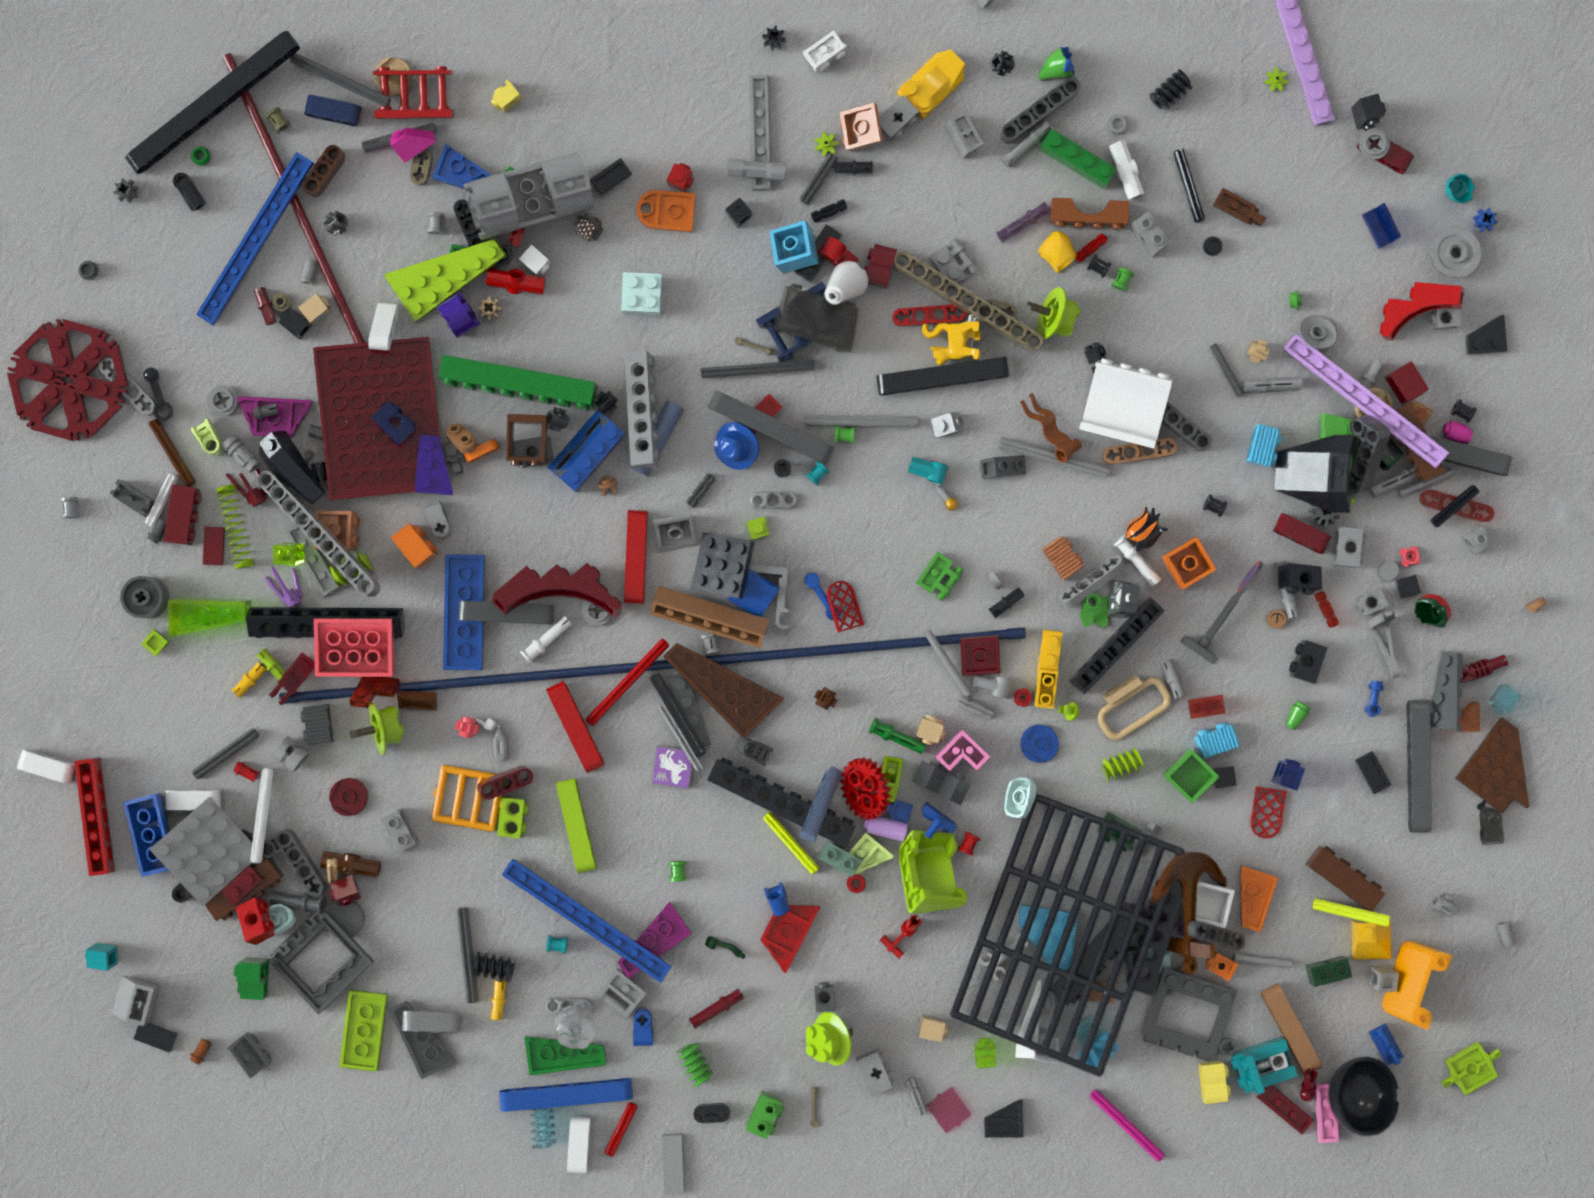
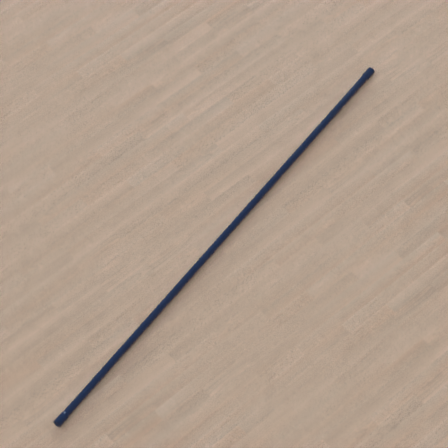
(1010, 634)

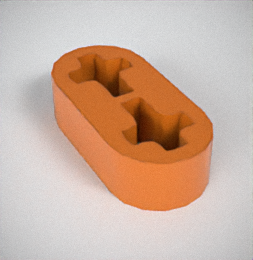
(482, 450)

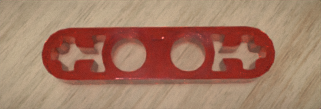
(1480, 507)

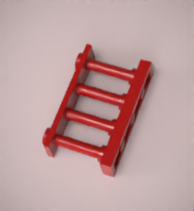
(423, 110)

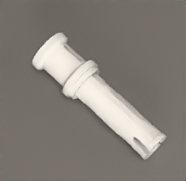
(1135, 557)
(538, 646)

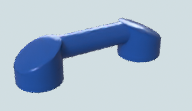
(812, 581)

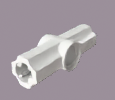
(1126, 170)

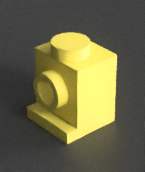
(505, 97)

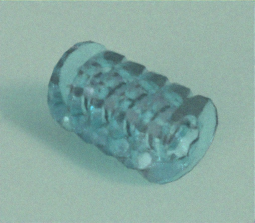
(543, 1128)

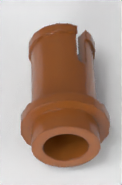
(200, 1051)

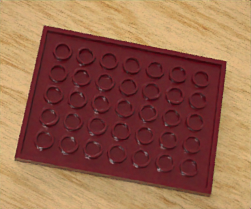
(351, 389)

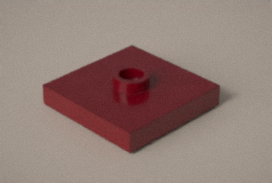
(980, 655)

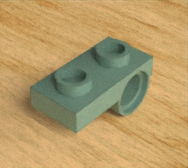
(840, 859)

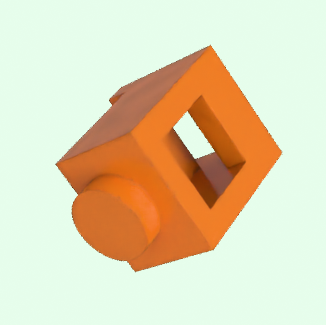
(1228, 969)

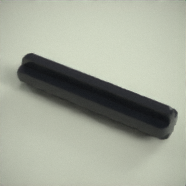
(1454, 506)

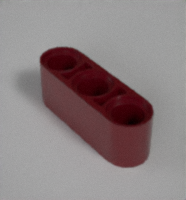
(1396, 158)
(1302, 533)
(495, 782)

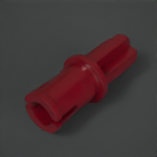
(265, 306)

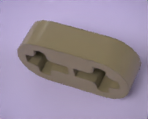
(426, 167)
(1002, 306)

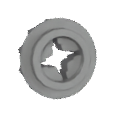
(1383, 143)
(214, 397)
(590, 616)

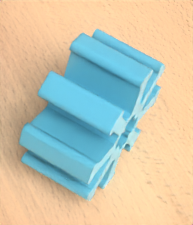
(1097, 1049)

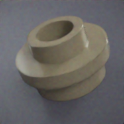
(285, 306)

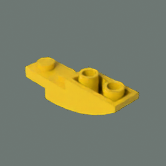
(1048, 668)

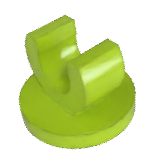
(1070, 711)

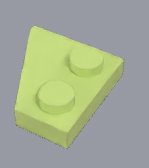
(869, 852)

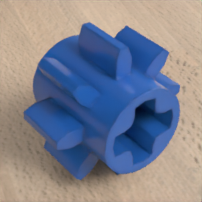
(1490, 217)

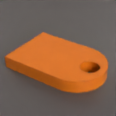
(669, 210)

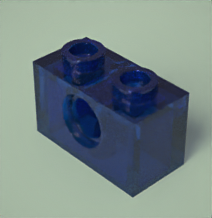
(400, 433)

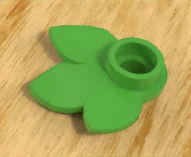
(1094, 613)

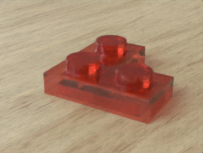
(372, 686)

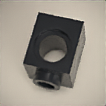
(738, 212)
(294, 323)

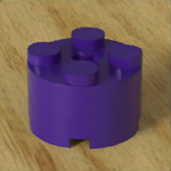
(459, 315)

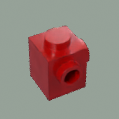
(680, 177)

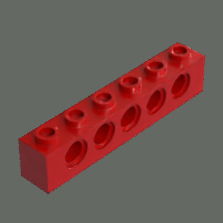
(94, 816)

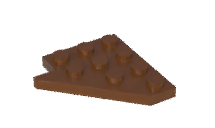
(1497, 768)

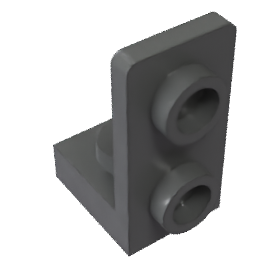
(1003, 466)

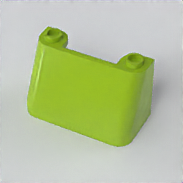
(929, 872)

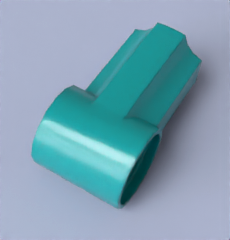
(933, 471)

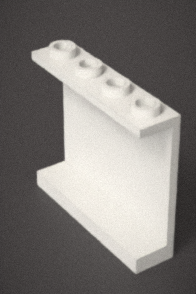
(1126, 403)

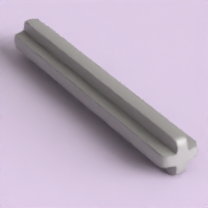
(696, 762)

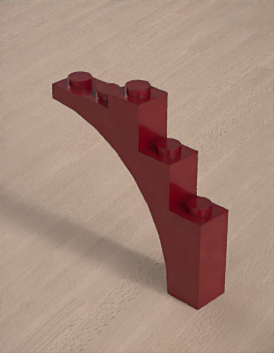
(556, 582)

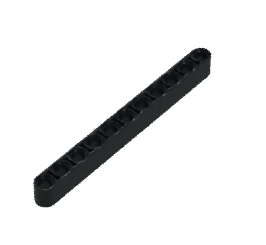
(212, 102)

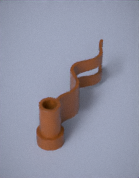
(1065, 445)

